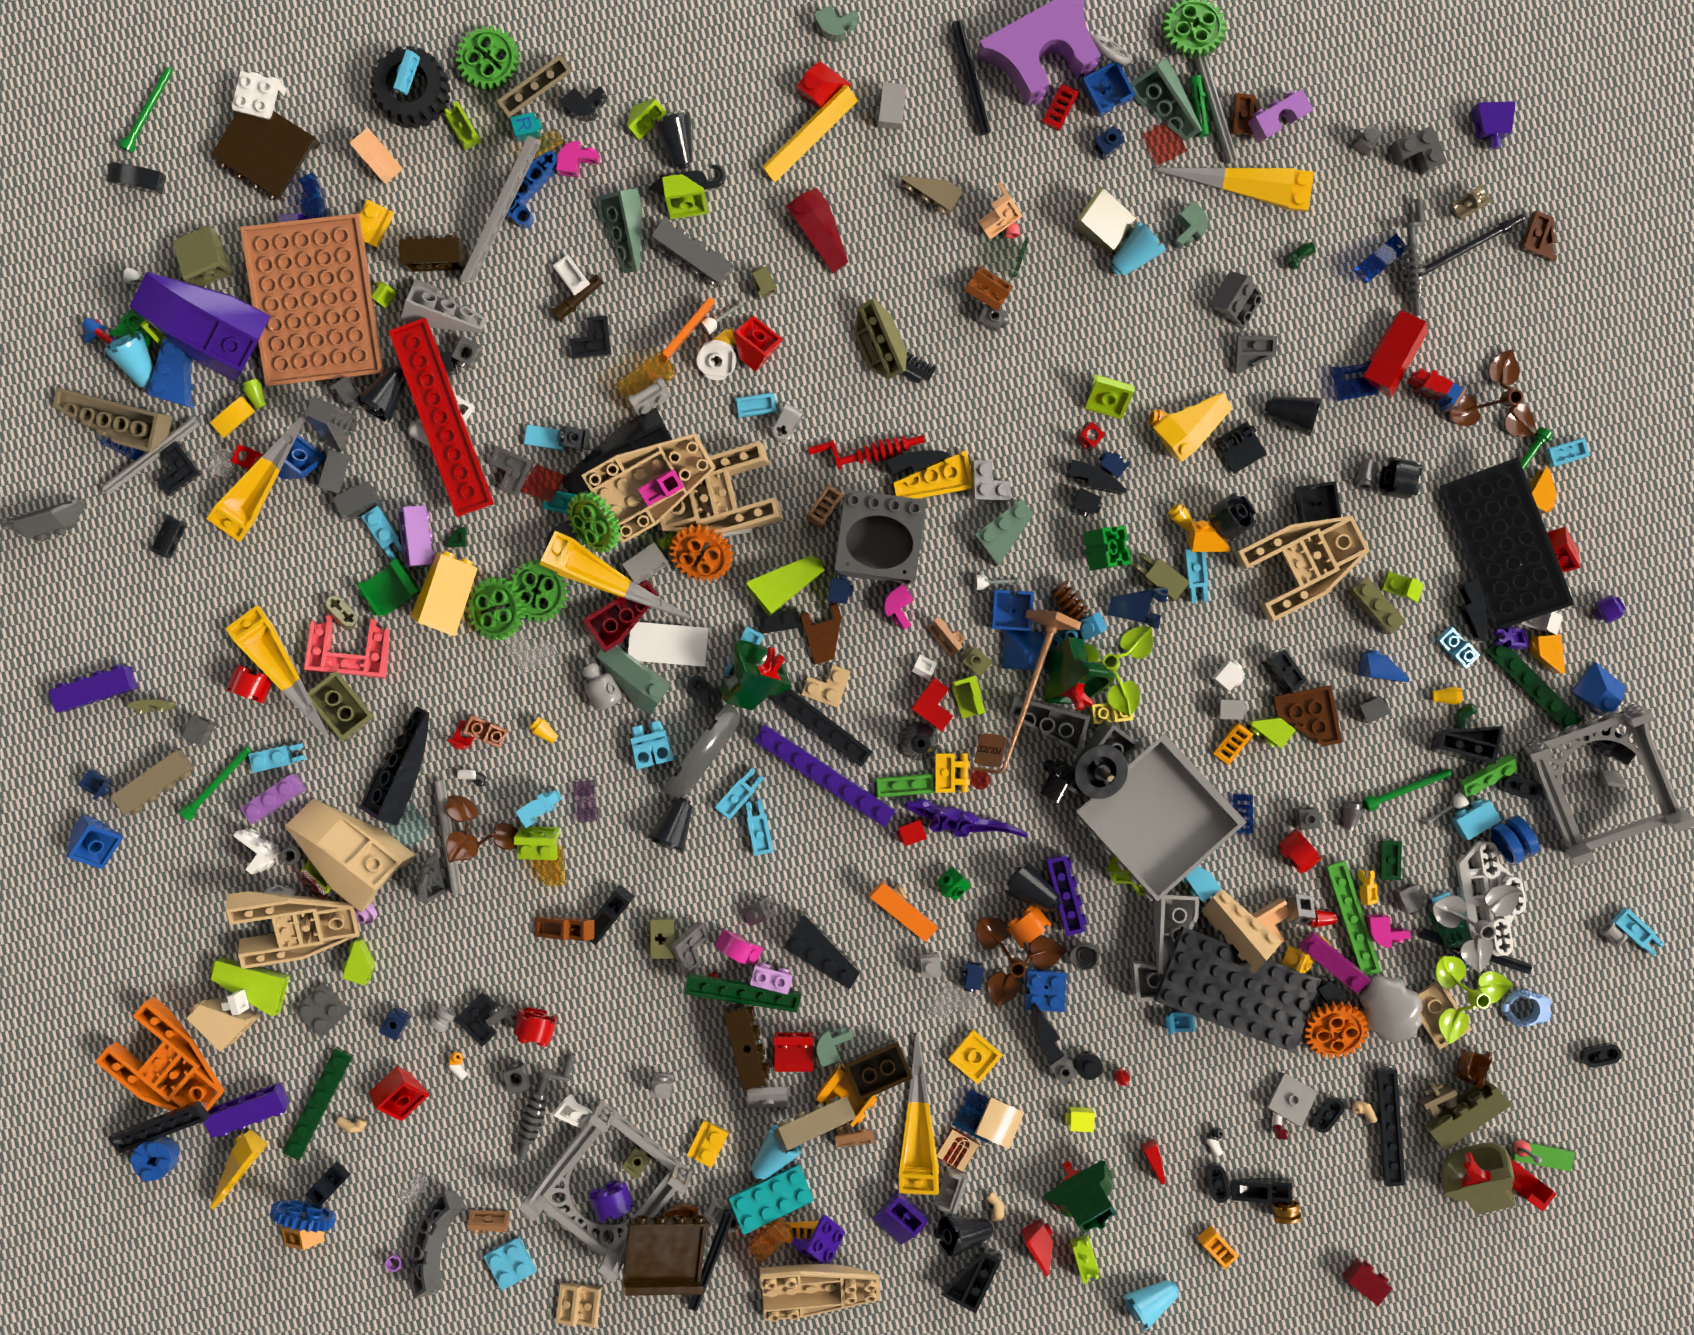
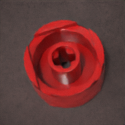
(247, 685)
(1297, 847)
(534, 1026)

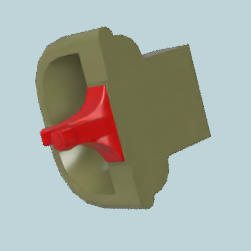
(1479, 1176)

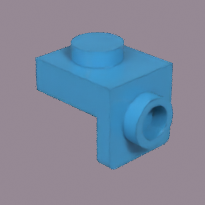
(1179, 1022)

